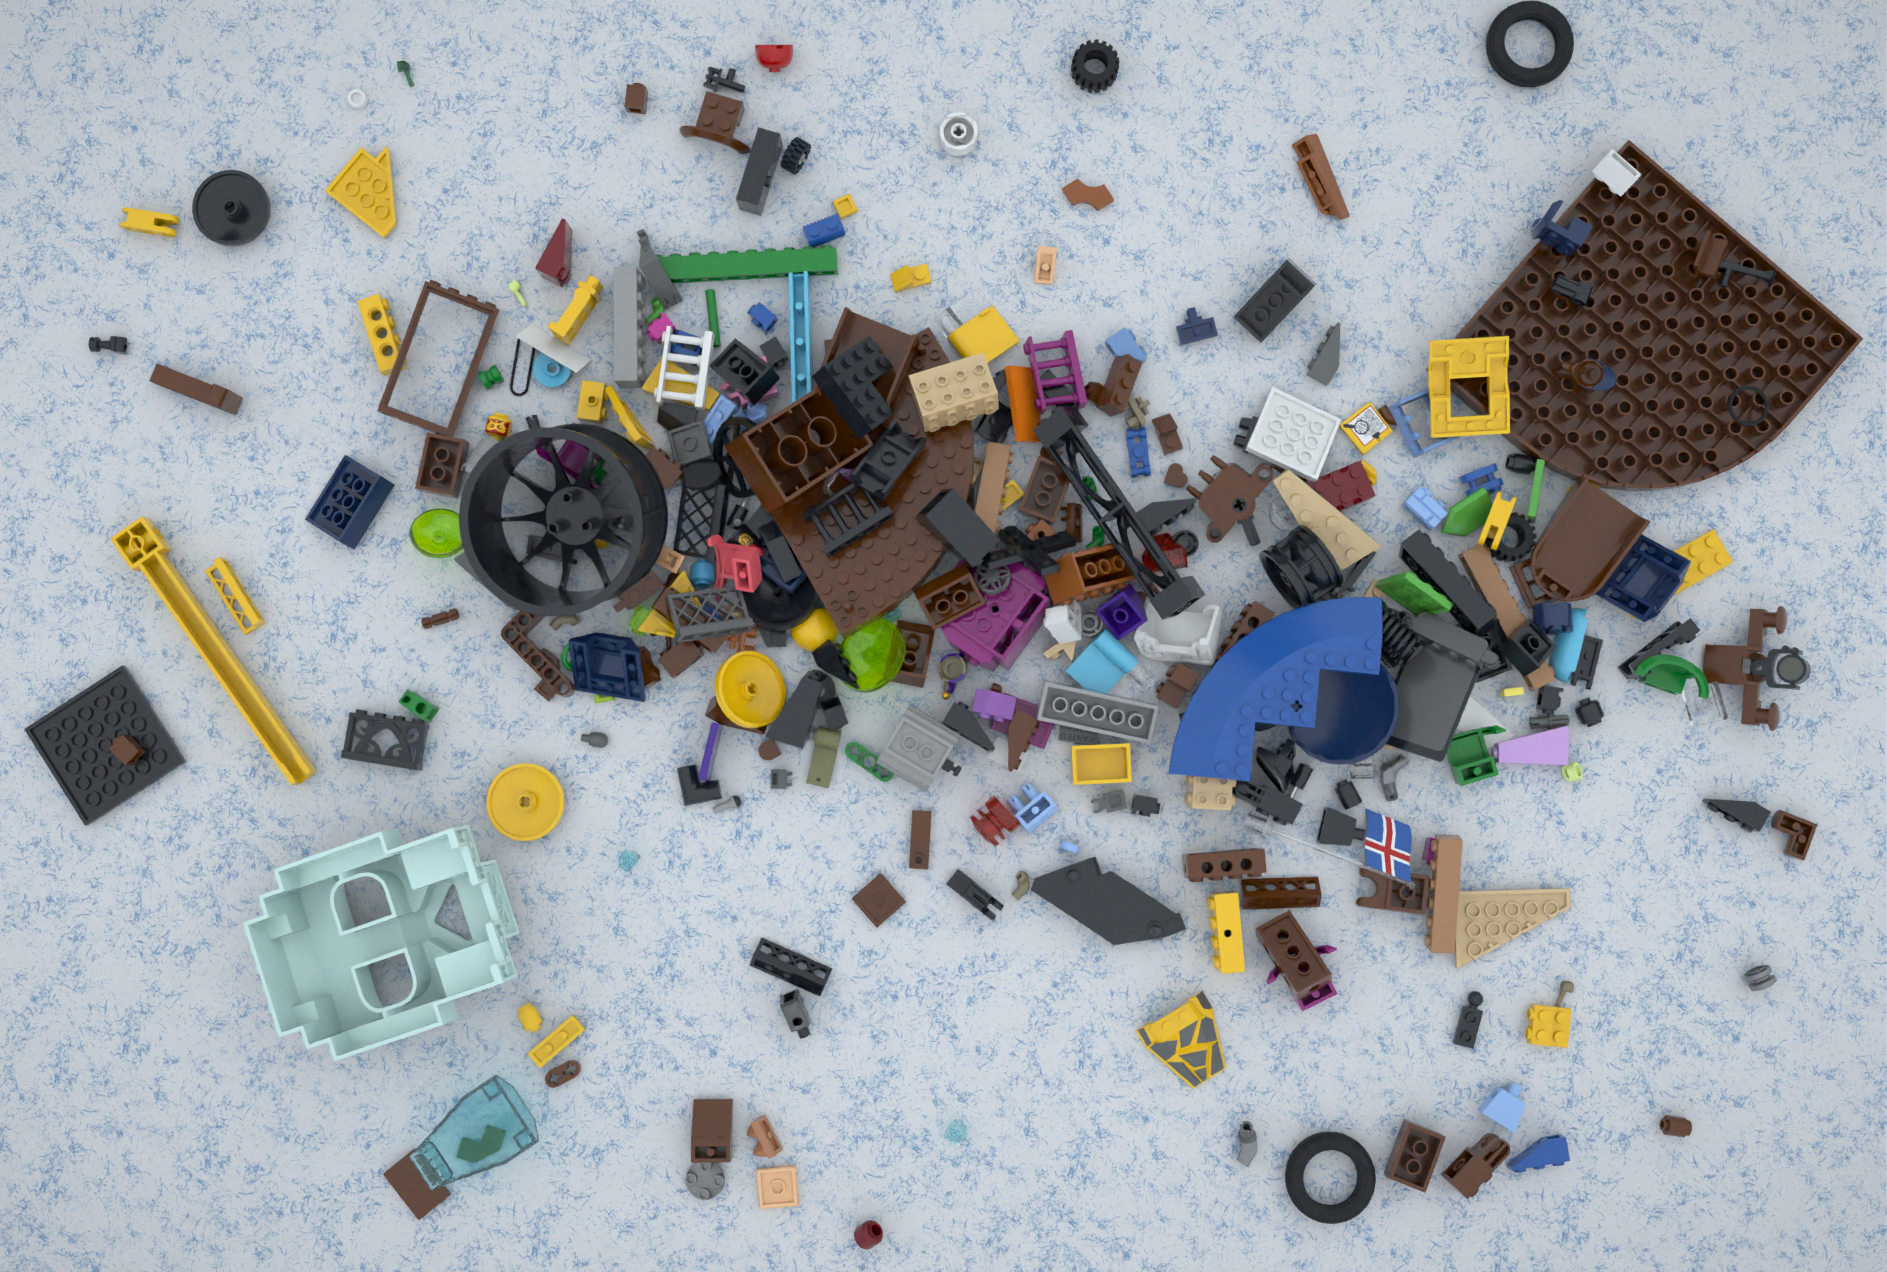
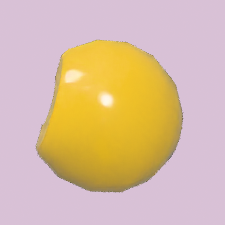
(815, 630)

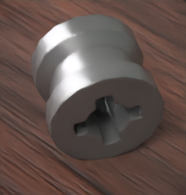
(623, 522)

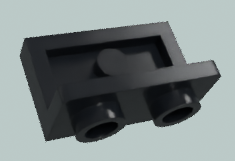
(996, 425)

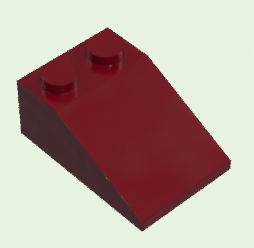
(557, 257)

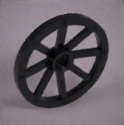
(722, 437)

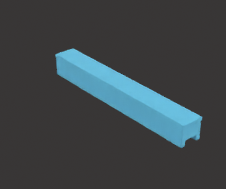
(801, 334)

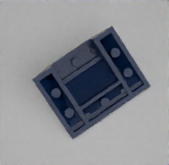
(1645, 579)
(607, 666)

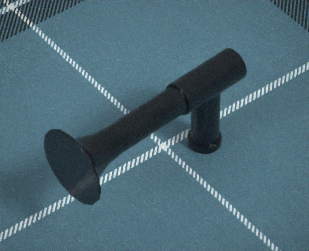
(1729, 267)

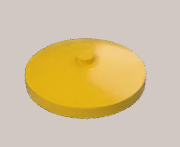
(750, 689)
(525, 802)

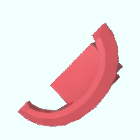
(736, 563)

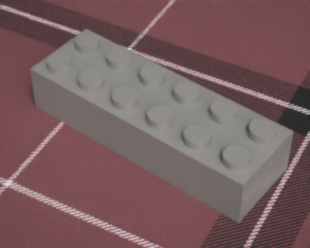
(628, 327)
(1097, 711)

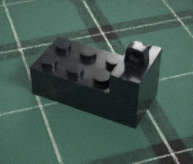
(1275, 300)

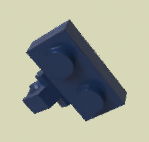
(1196, 328)

